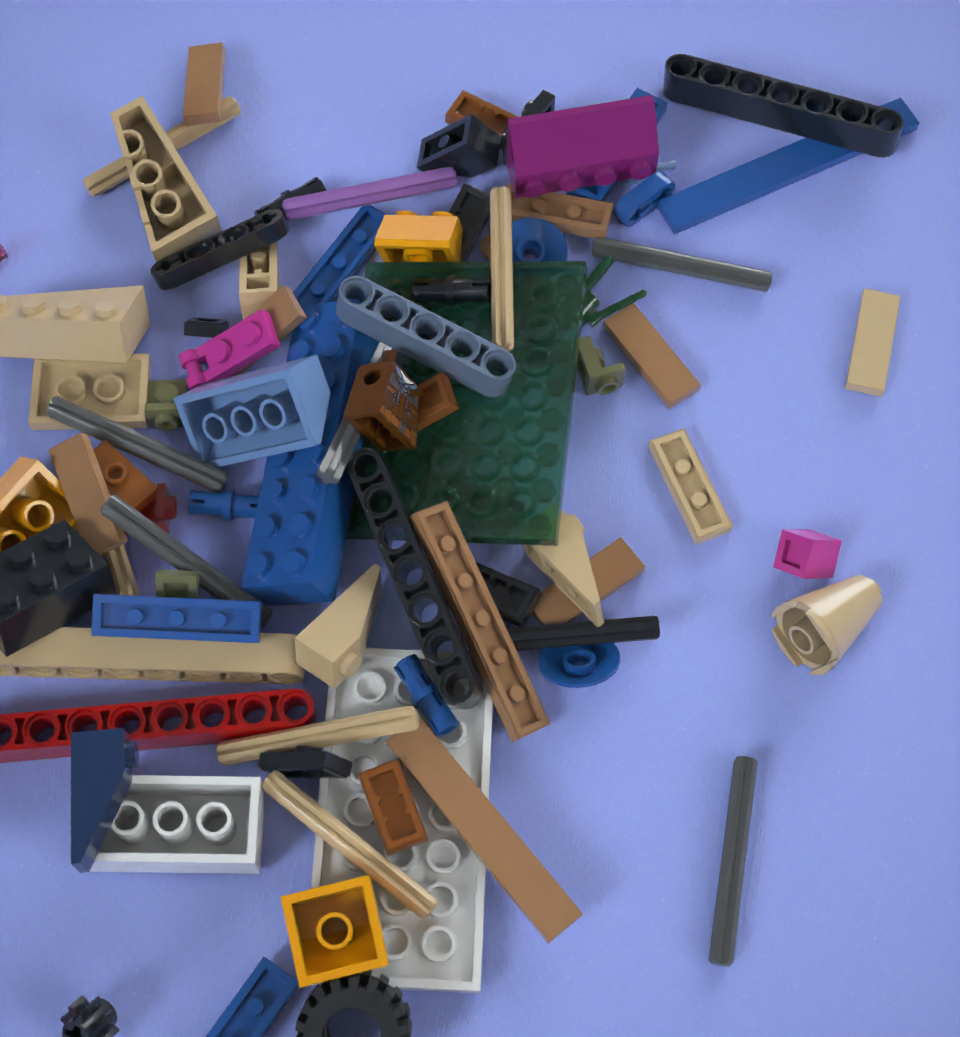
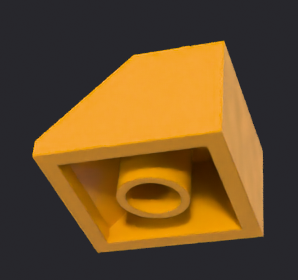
(419, 238)
(334, 931)

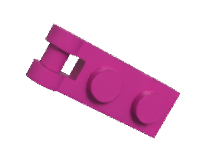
(231, 350)

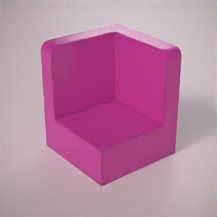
(807, 553)

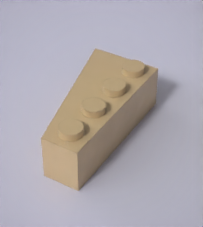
(166, 192)
(74, 324)

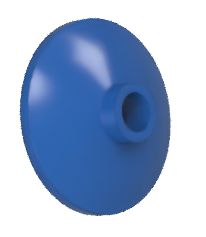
(537, 238)
(579, 665)

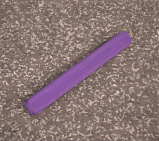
(369, 193)

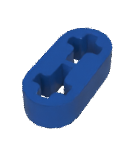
(643, 198)

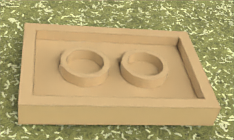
(102, 387)

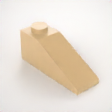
(258, 278)
(570, 567)
(338, 637)

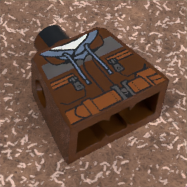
(385, 403)

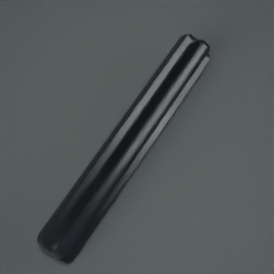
(585, 633)

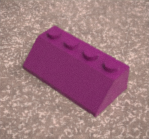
(582, 147)

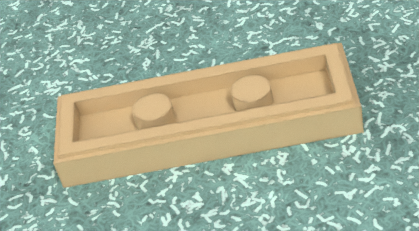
(872, 342)
(690, 486)

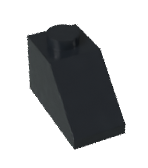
(464, 145)

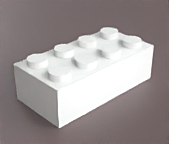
(186, 826)

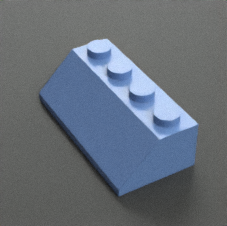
(256, 412)

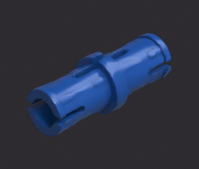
(223, 504)
(426, 696)

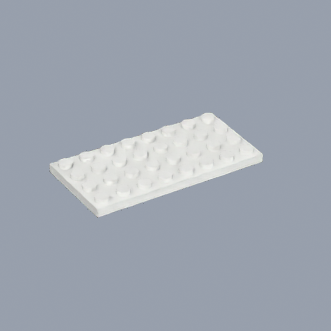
(447, 945)

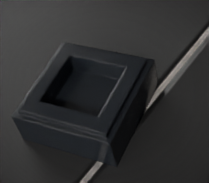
(205, 327)

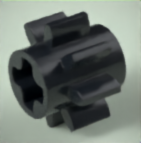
(90, 1019)

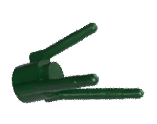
(590, 313)

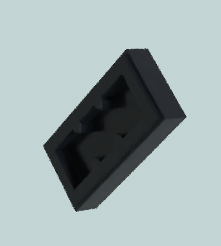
(473, 211)
(511, 596)
(306, 763)

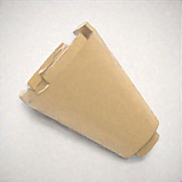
(825, 622)

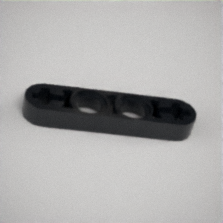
(219, 249)

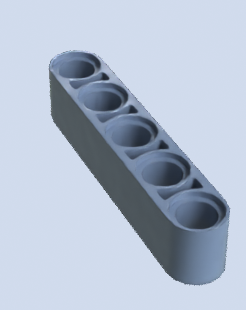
(416, 320)

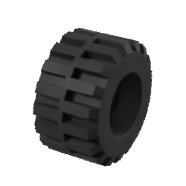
(358, 992)

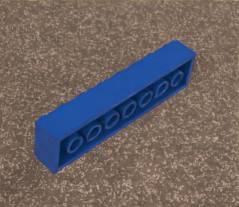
(299, 519)

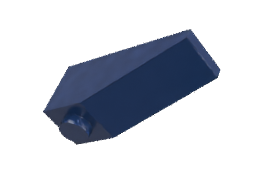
(99, 784)

